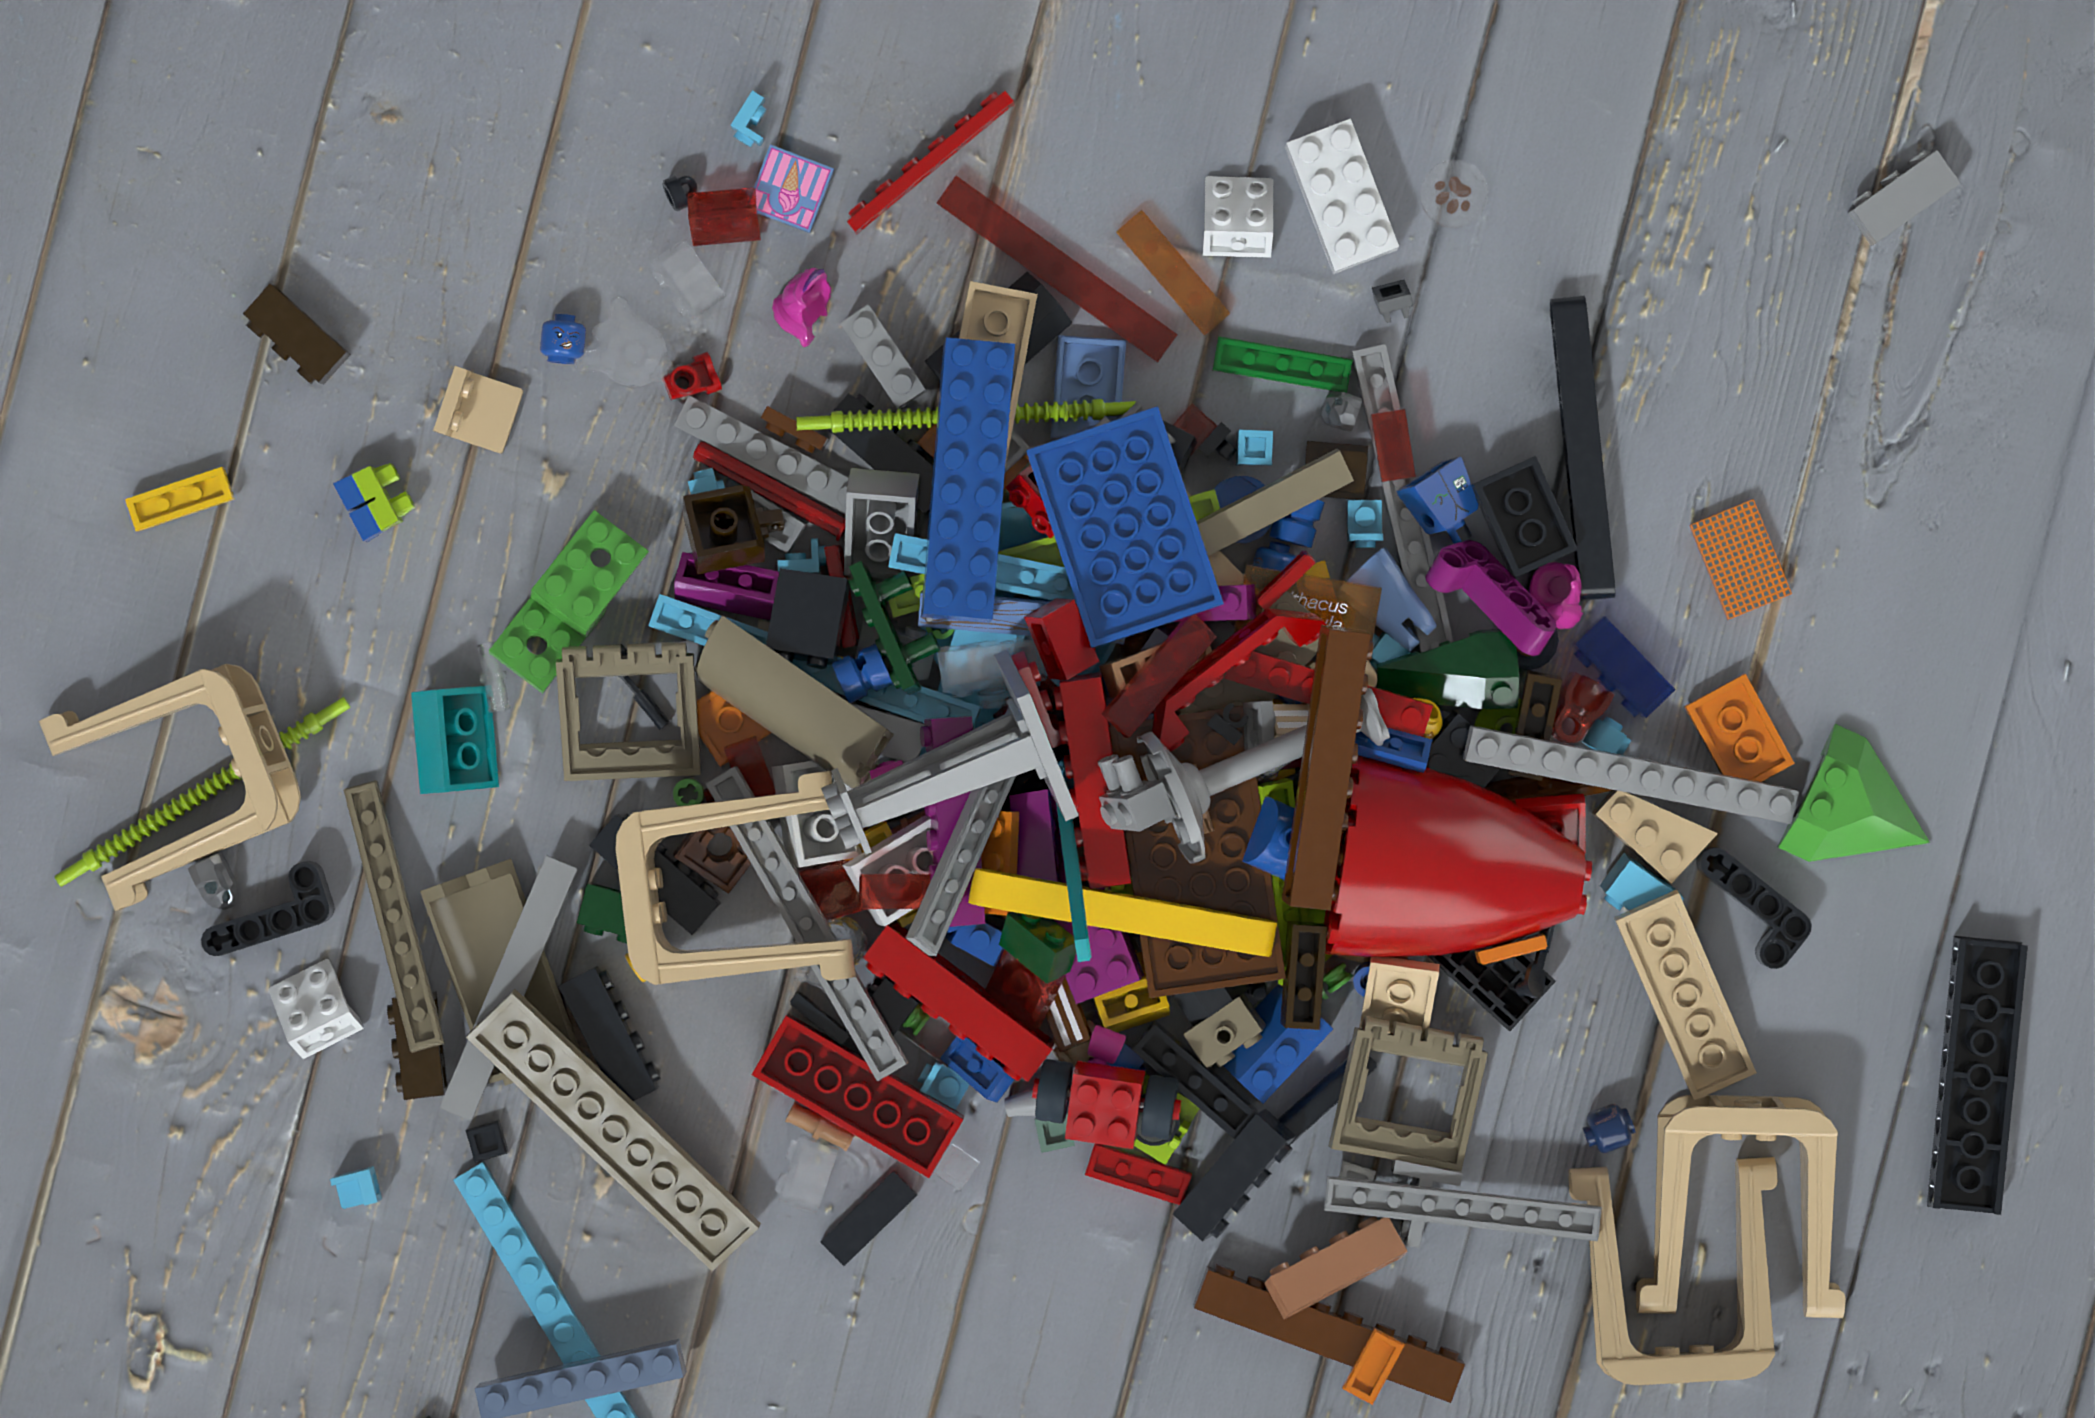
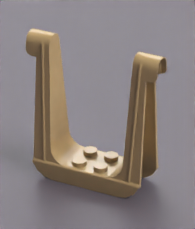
(258, 758)
(644, 914)
(1679, 1129)
(1753, 1343)

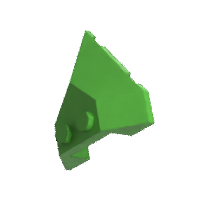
(1850, 805)

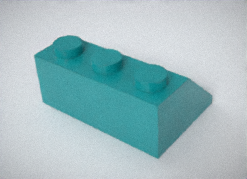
(454, 740)

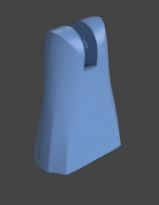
(1396, 601)

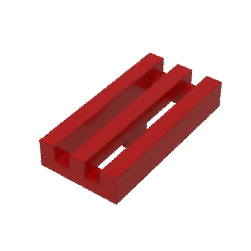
(1285, 579)

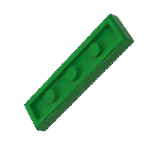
(1282, 364)

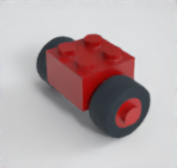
(1105, 1102)

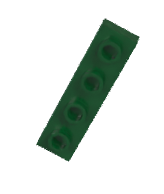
(875, 613)

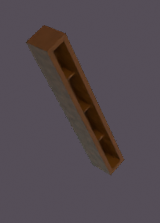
(1326, 767)
(1325, 1332)

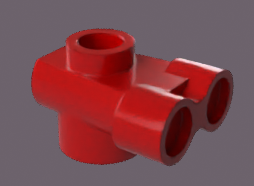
(699, 375)

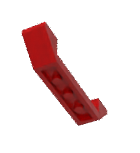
(1299, 626)

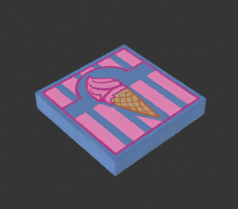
(791, 188)

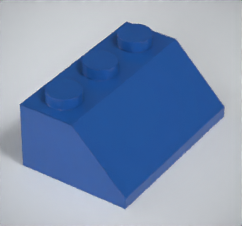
(1277, 1054)

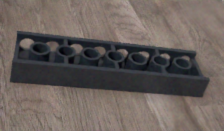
(1977, 1075)

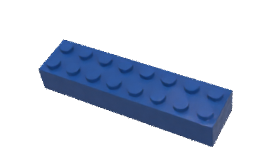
(968, 480)

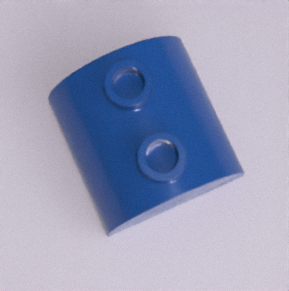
(1271, 838)

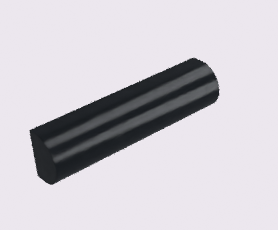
(1318, 1100)

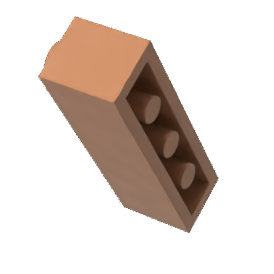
(1334, 1267)

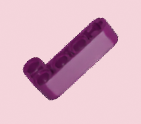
(1495, 592)

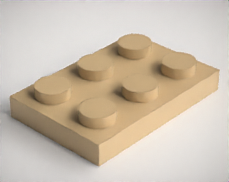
(1400, 991)

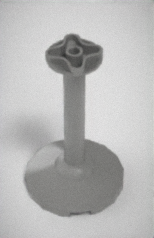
(1191, 788)

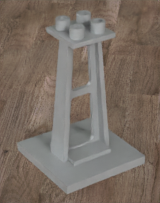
(969, 762)

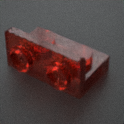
(723, 216)
(832, 890)

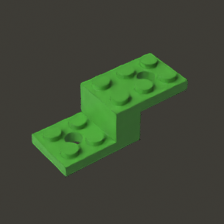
(568, 600)

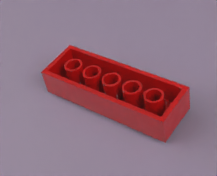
(1089, 741)
(959, 1001)
(844, 1090)

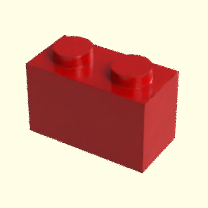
(1061, 639)

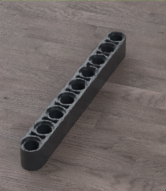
(1582, 447)

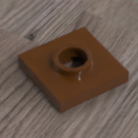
(718, 869)

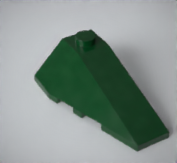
(1463, 673)

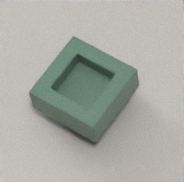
(1052, 1135)

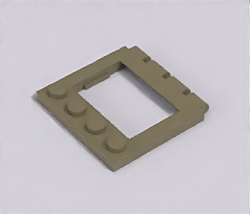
(636, 758)
(1398, 1140)

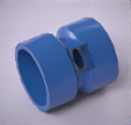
(1298, 526)
(862, 673)

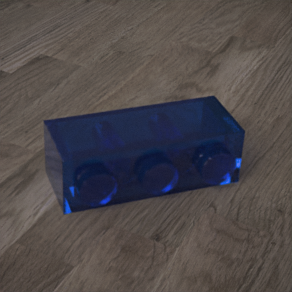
(1622, 668)

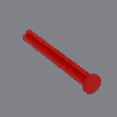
(770, 489)

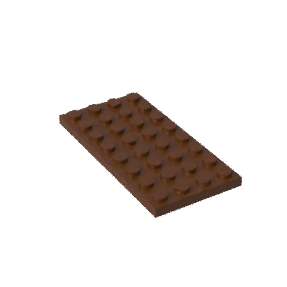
(1213, 883)

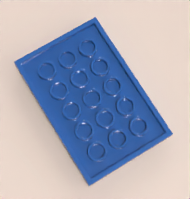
(1124, 527)

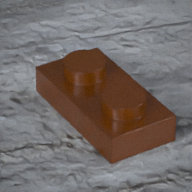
(780, 424)

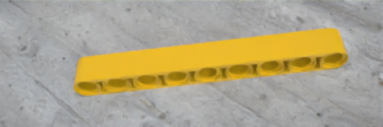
(1125, 912)

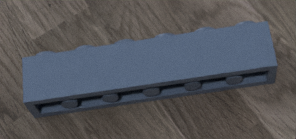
(581, 1380)

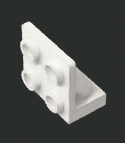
(1238, 217)
(314, 1009)

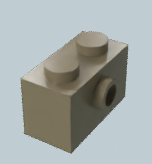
(1225, 1031)

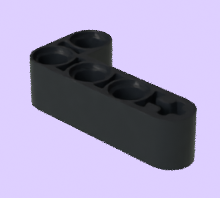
(1750, 900)
(266, 918)

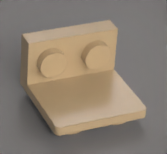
(478, 410)

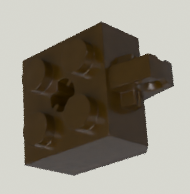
(727, 528)

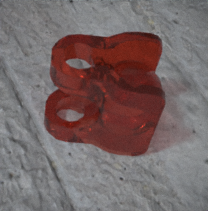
(1581, 701)

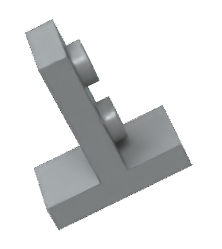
(1425, 1176)

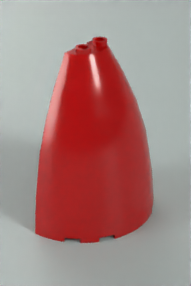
(1445, 867)

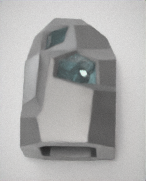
(1341, 410)
(215, 881)

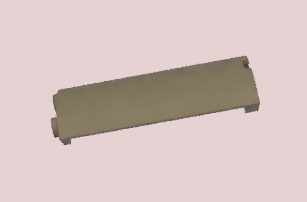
(790, 703)
(473, 927)

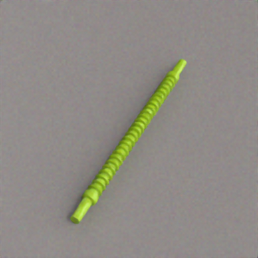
(837, 421)
(93, 859)

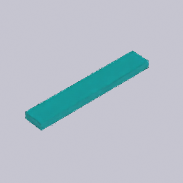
(1074, 887)

